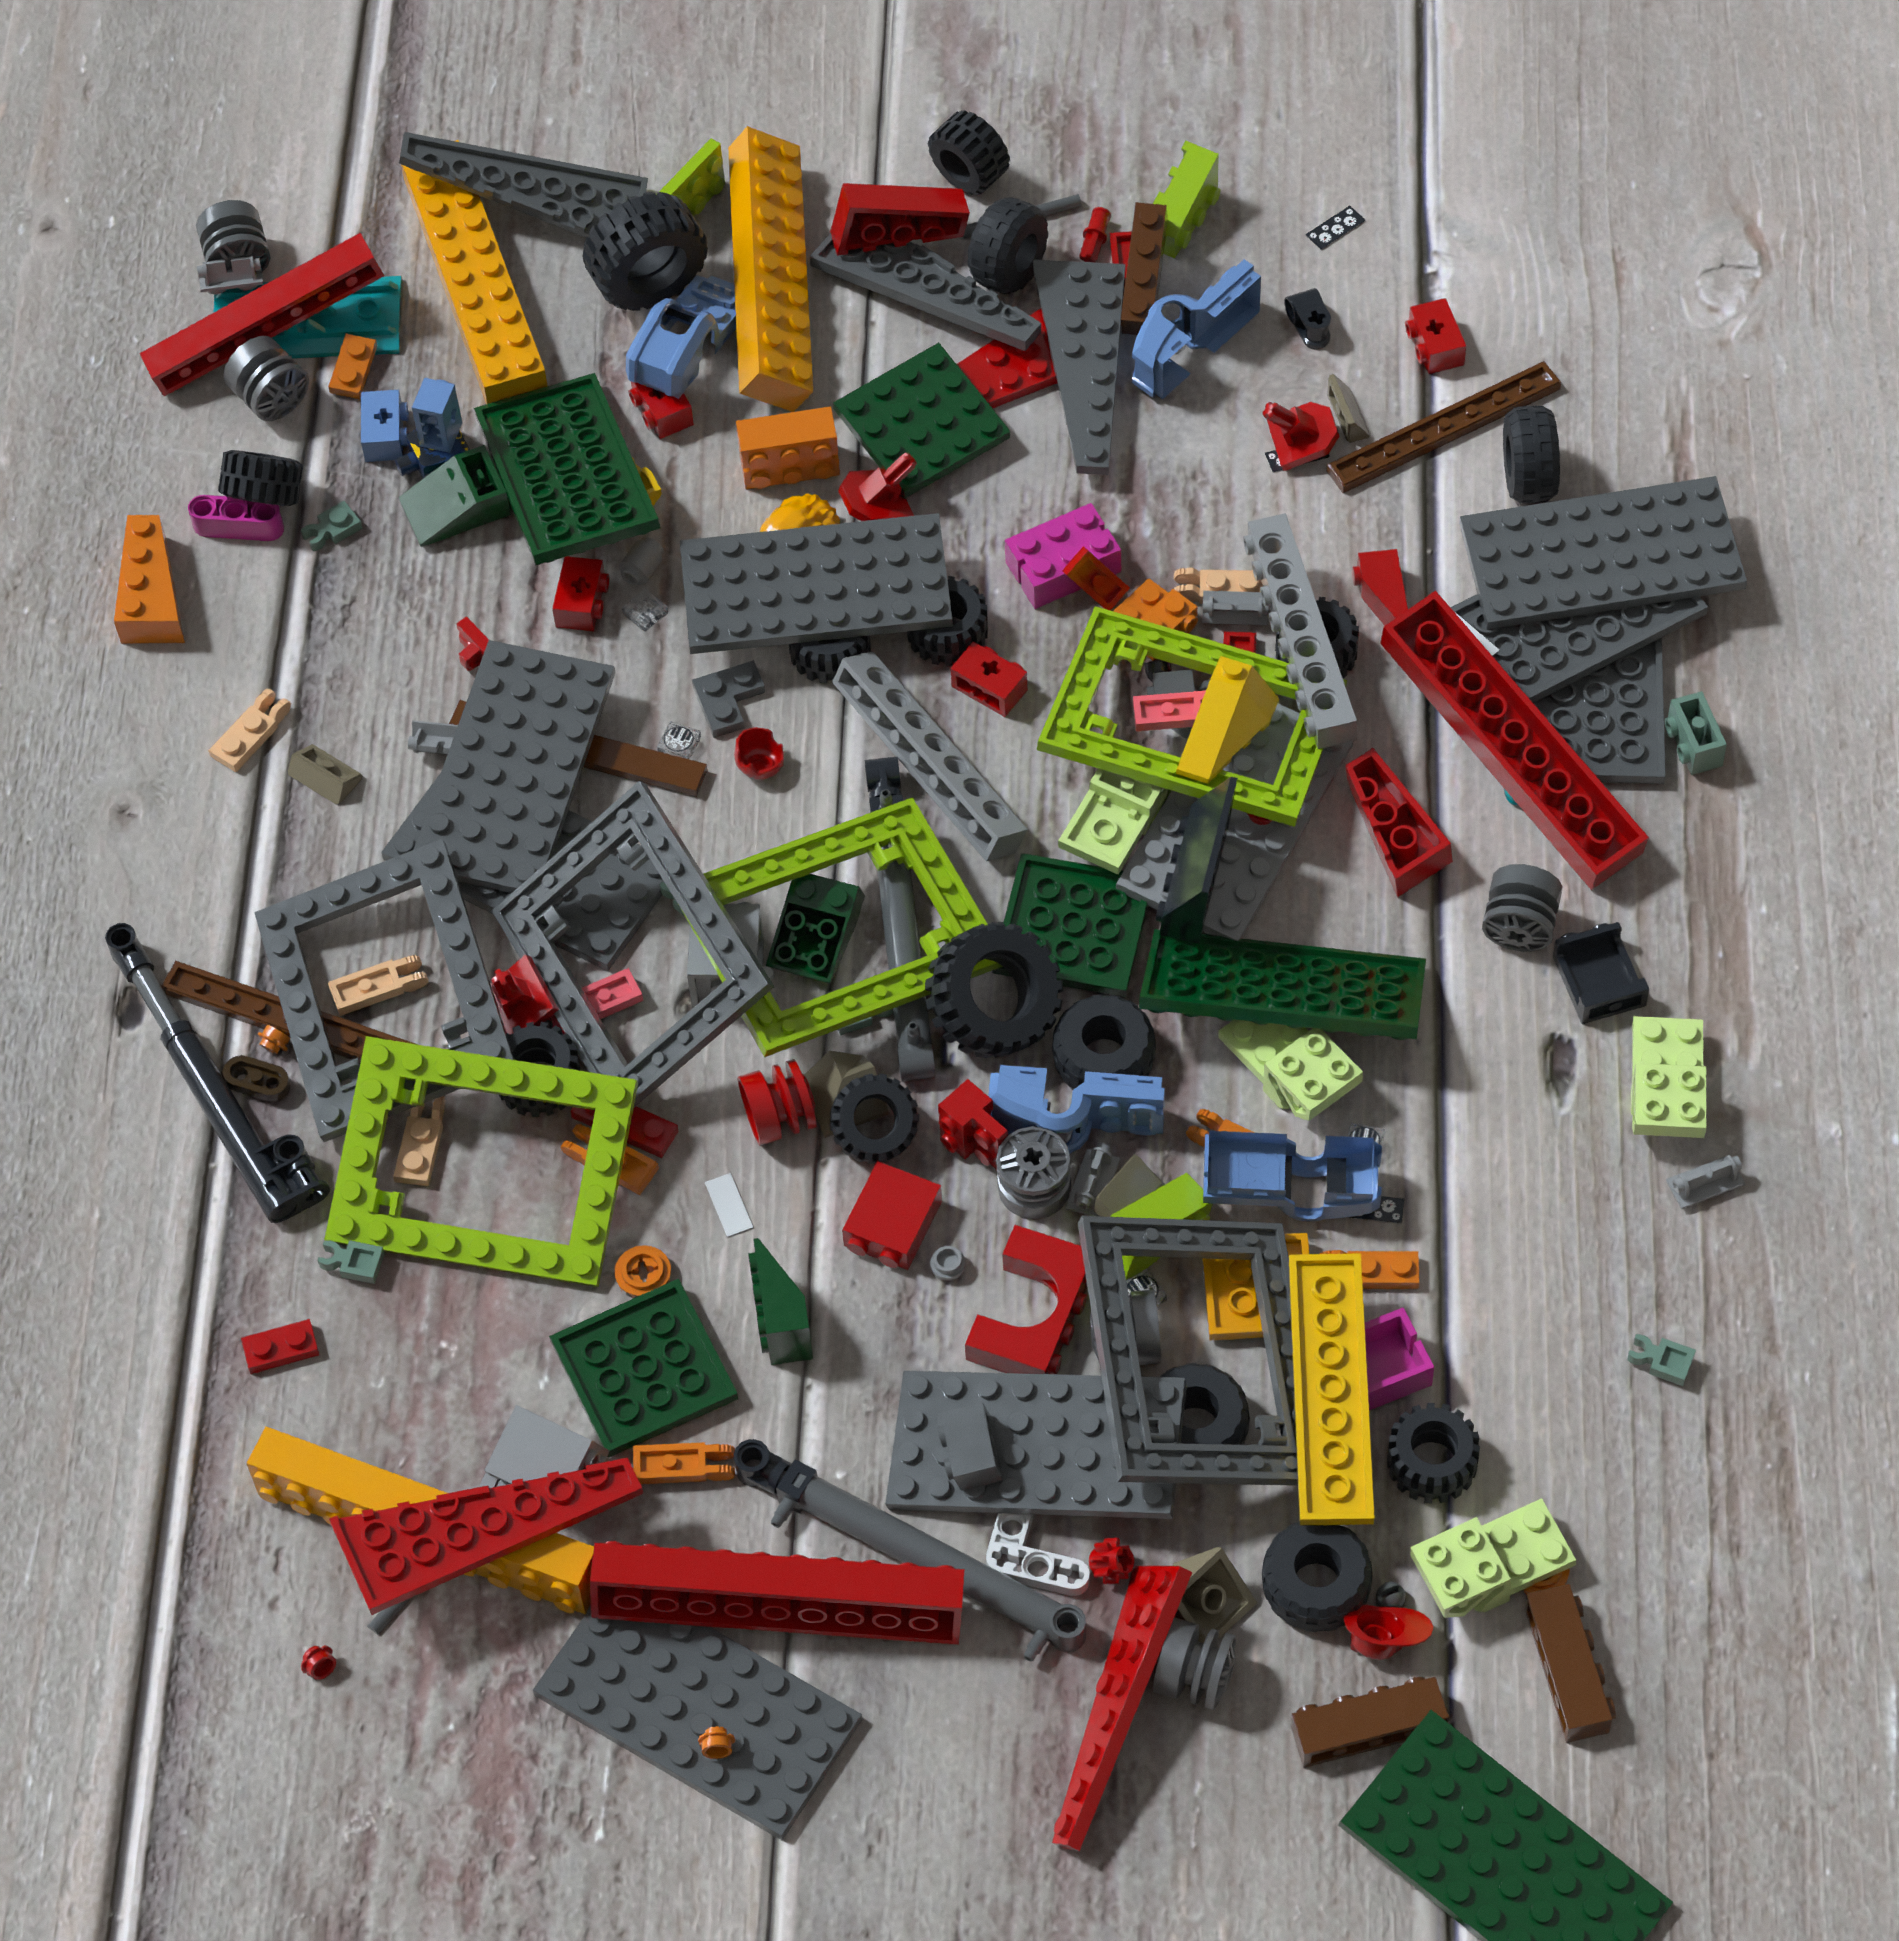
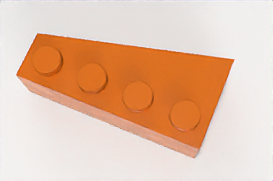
(146, 590)

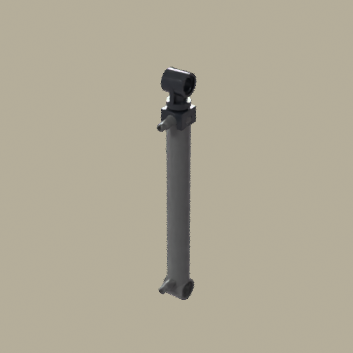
(900, 930)
(802, 1489)

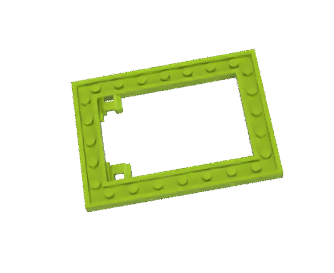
(1119, 637)
(910, 843)
(381, 1083)

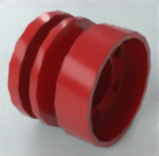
(777, 1102)

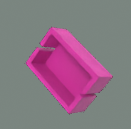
(1052, 546)
(1389, 1361)

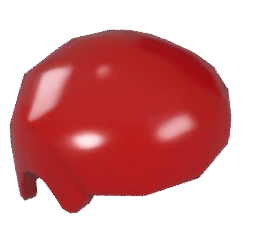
(758, 753)

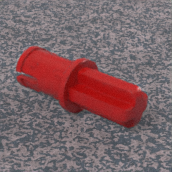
(1095, 234)

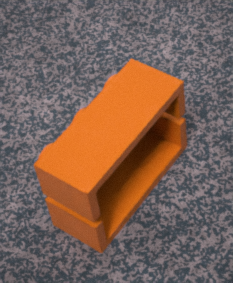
(788, 448)

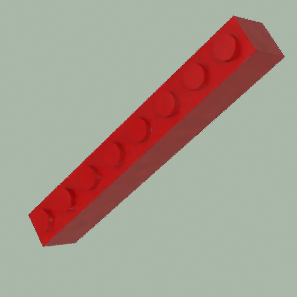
(262, 313)

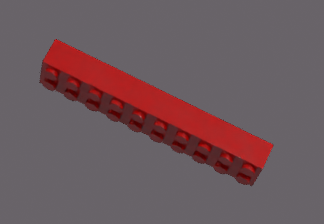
(1514, 740)
(776, 1593)

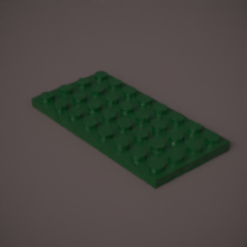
(566, 469)
(1285, 985)
(1495, 1847)

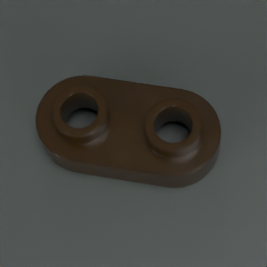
(259, 1078)

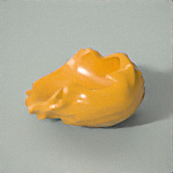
(800, 513)

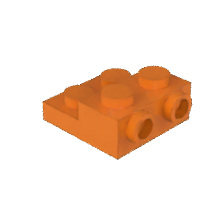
(1159, 607)

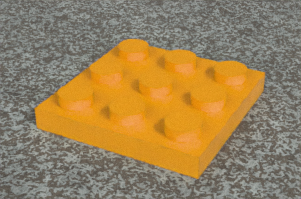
(1232, 1294)

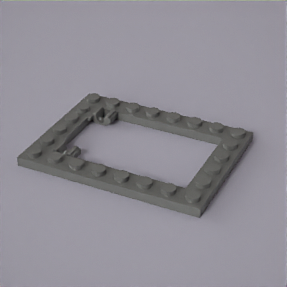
(535, 902)
(279, 932)
(1154, 1456)

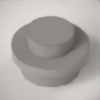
(947, 1263)

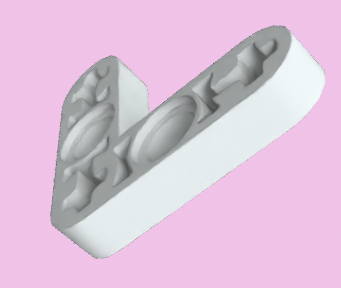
(1015, 1547)

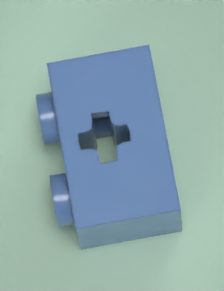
(437, 414)
(383, 425)

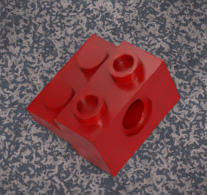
(968, 1124)

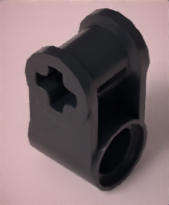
(1309, 317)

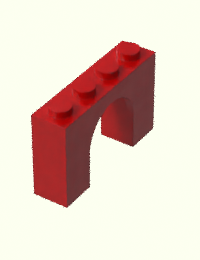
(1035, 1347)

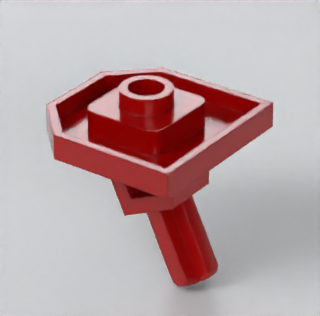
(1301, 432)
(877, 492)
(522, 995)

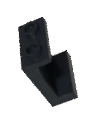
(1599, 973)

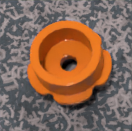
(273, 1039)
(716, 1742)

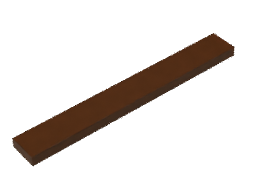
(1443, 427)
(636, 763)
(259, 1007)

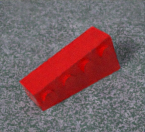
(896, 214)

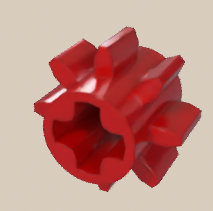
(1111, 1561)

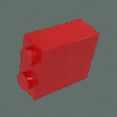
(892, 1216)

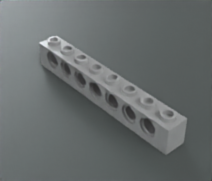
(1285, 583)
(929, 756)

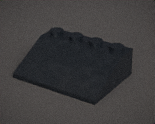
(1196, 864)

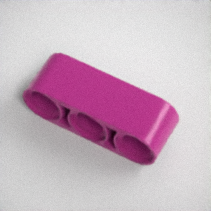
(235, 518)

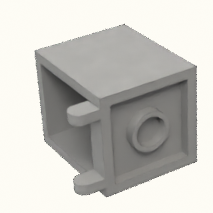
(700, 971)
(536, 1447)

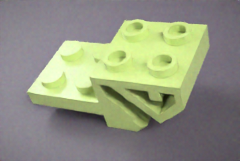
(1112, 819)
(1295, 1065)
(1668, 1077)
(1491, 1561)

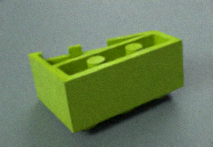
(1189, 195)
(1175, 1200)

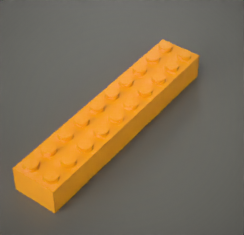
(770, 270)
(477, 287)
(335, 1484)

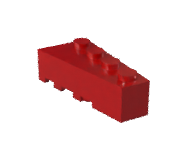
(1399, 827)

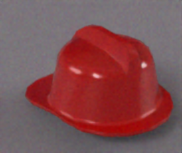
(1385, 1630)

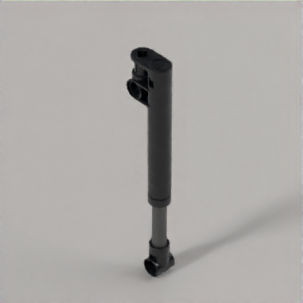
(274, 1180)

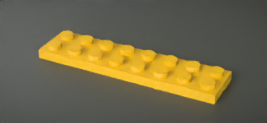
(1330, 1390)

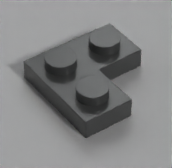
(722, 690)

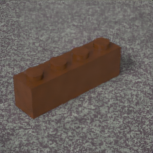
(1143, 265)
(1568, 1663)
(1364, 1722)

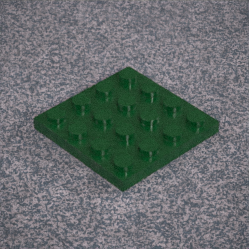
(923, 411)
(1080, 919)
(643, 1367)

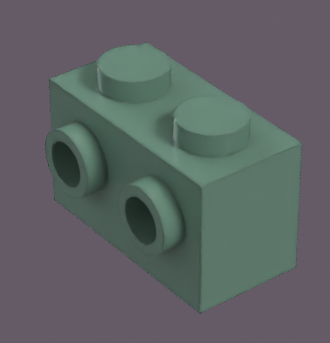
(1696, 733)

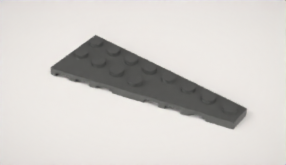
(541, 187)
(929, 284)
(1083, 331)

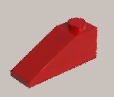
(1381, 583)

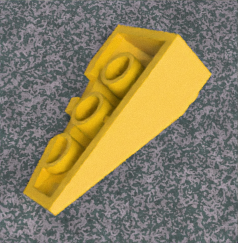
(1230, 715)

